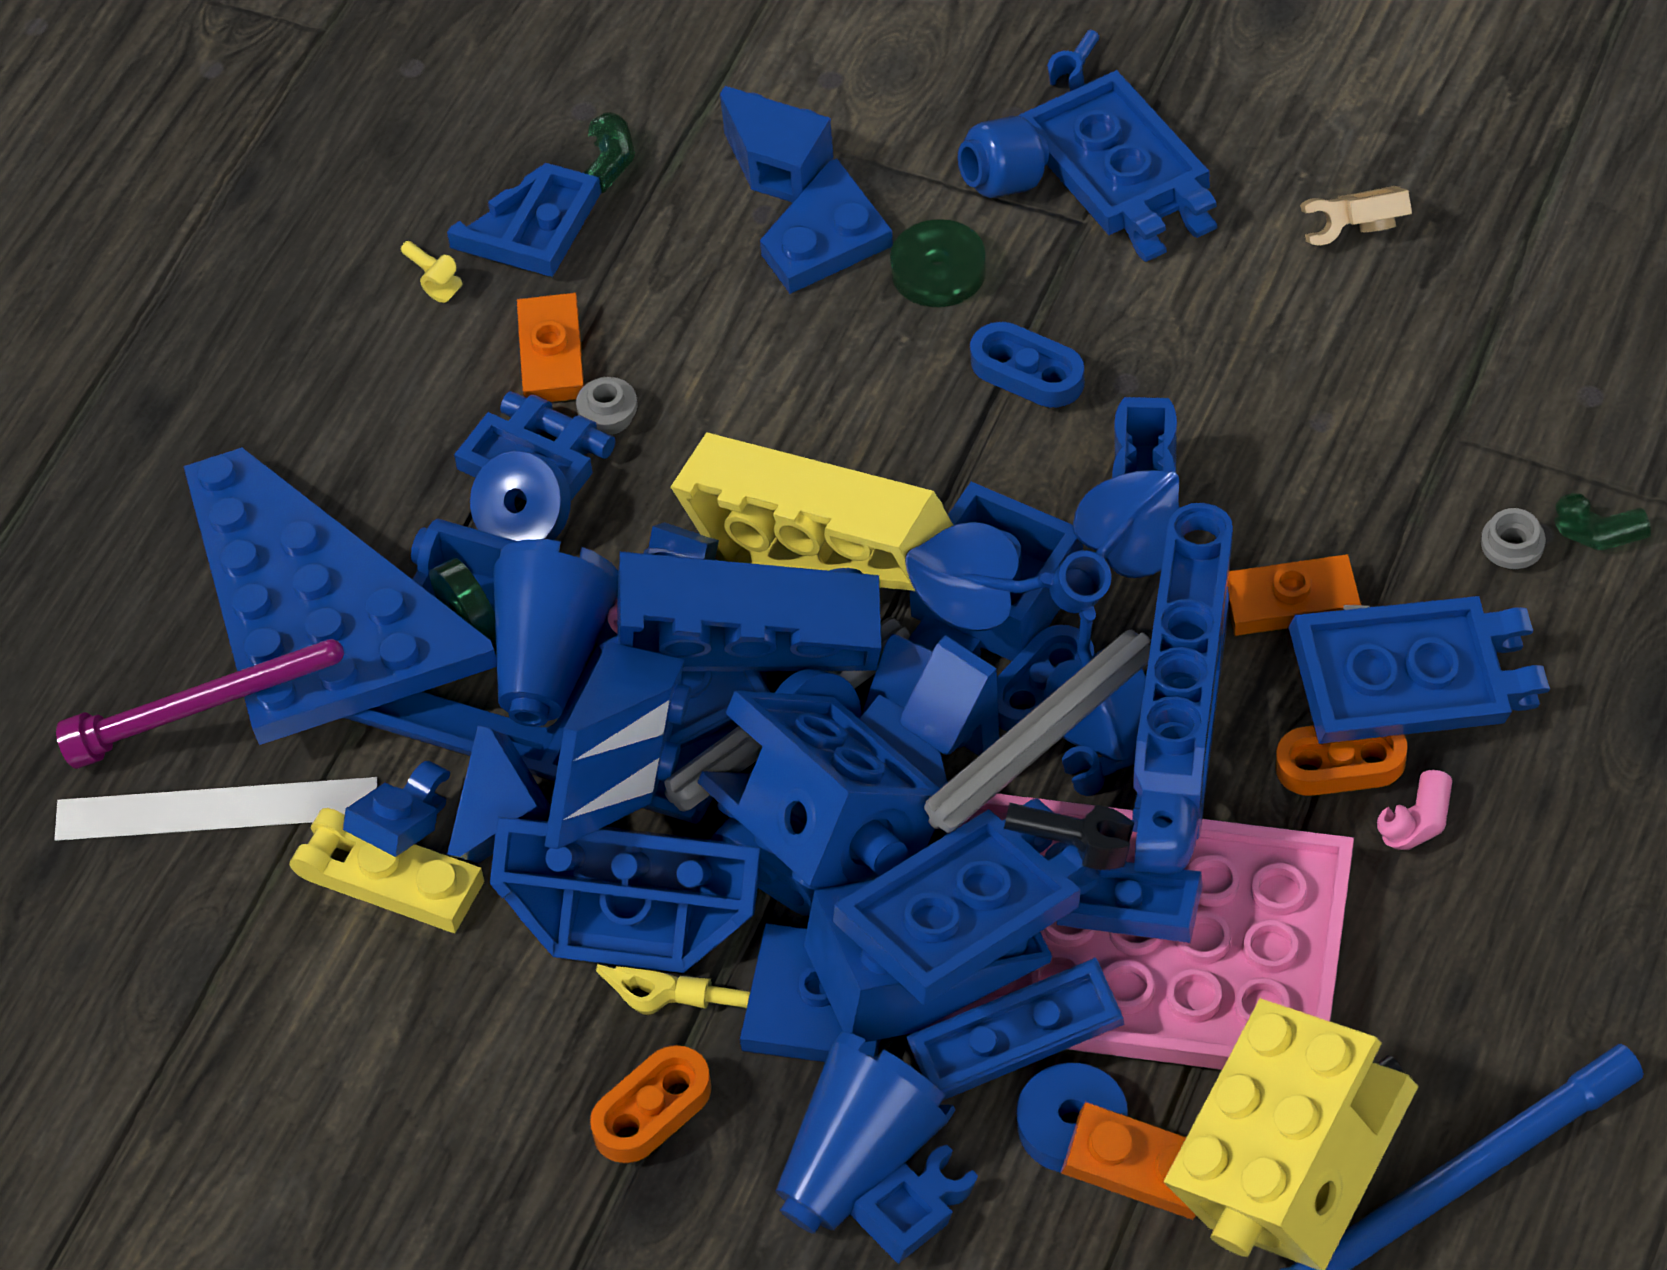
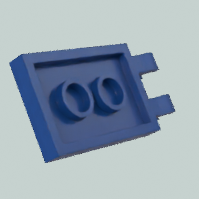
(1124, 162)
(1412, 668)
(962, 903)

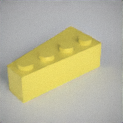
(804, 511)

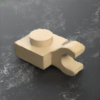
(1370, 209)

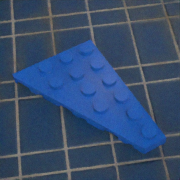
(302, 578)

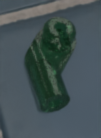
(615, 147)
(1596, 531)

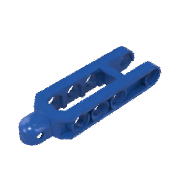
(1181, 690)

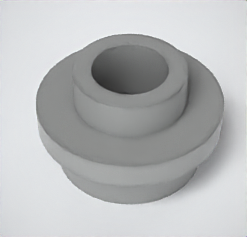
(620, 405)
(1517, 526)

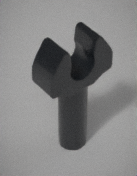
(1100, 837)

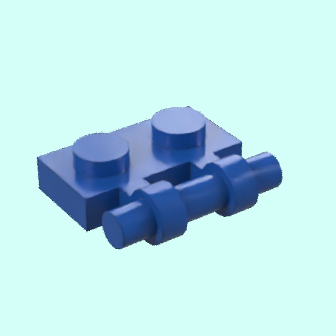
(528, 419)

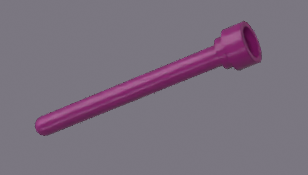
(87, 737)

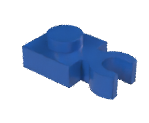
(911, 1209)

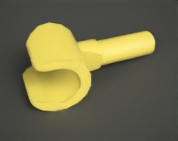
(439, 276)

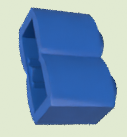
(1145, 435)

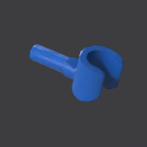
(1072, 62)
(1092, 781)

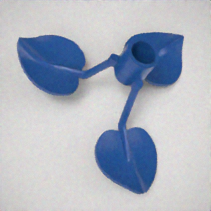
(971, 566)

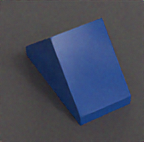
(493, 788)

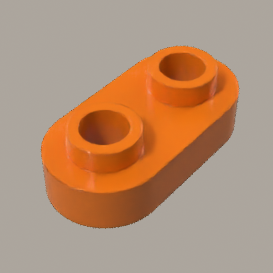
(1338, 763)
(646, 1105)

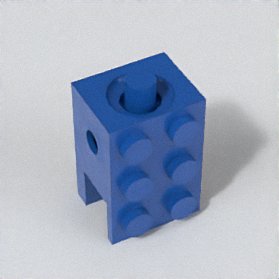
(823, 790)

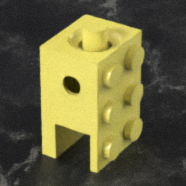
(1290, 1136)

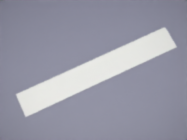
(205, 808)

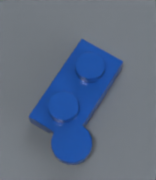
(1137, 902)

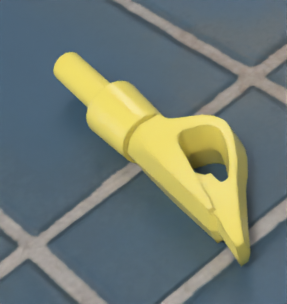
(668, 989)

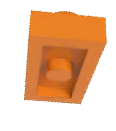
(1125, 1157)

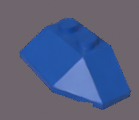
(625, 893)

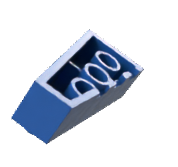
(748, 614)

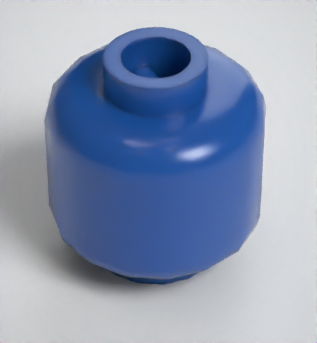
(1003, 157)

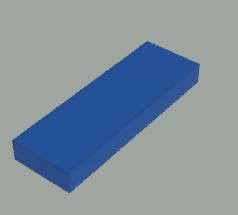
(1016, 1029)

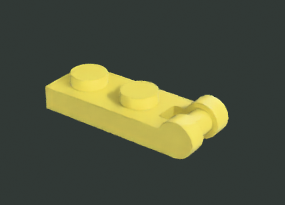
(411, 884)

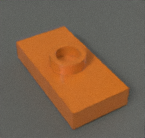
(550, 347)
(1273, 594)

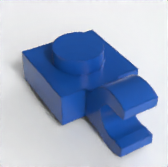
(397, 816)

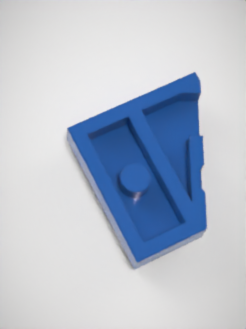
(532, 221)
(824, 230)

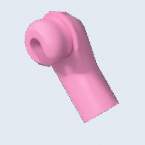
(1422, 821)

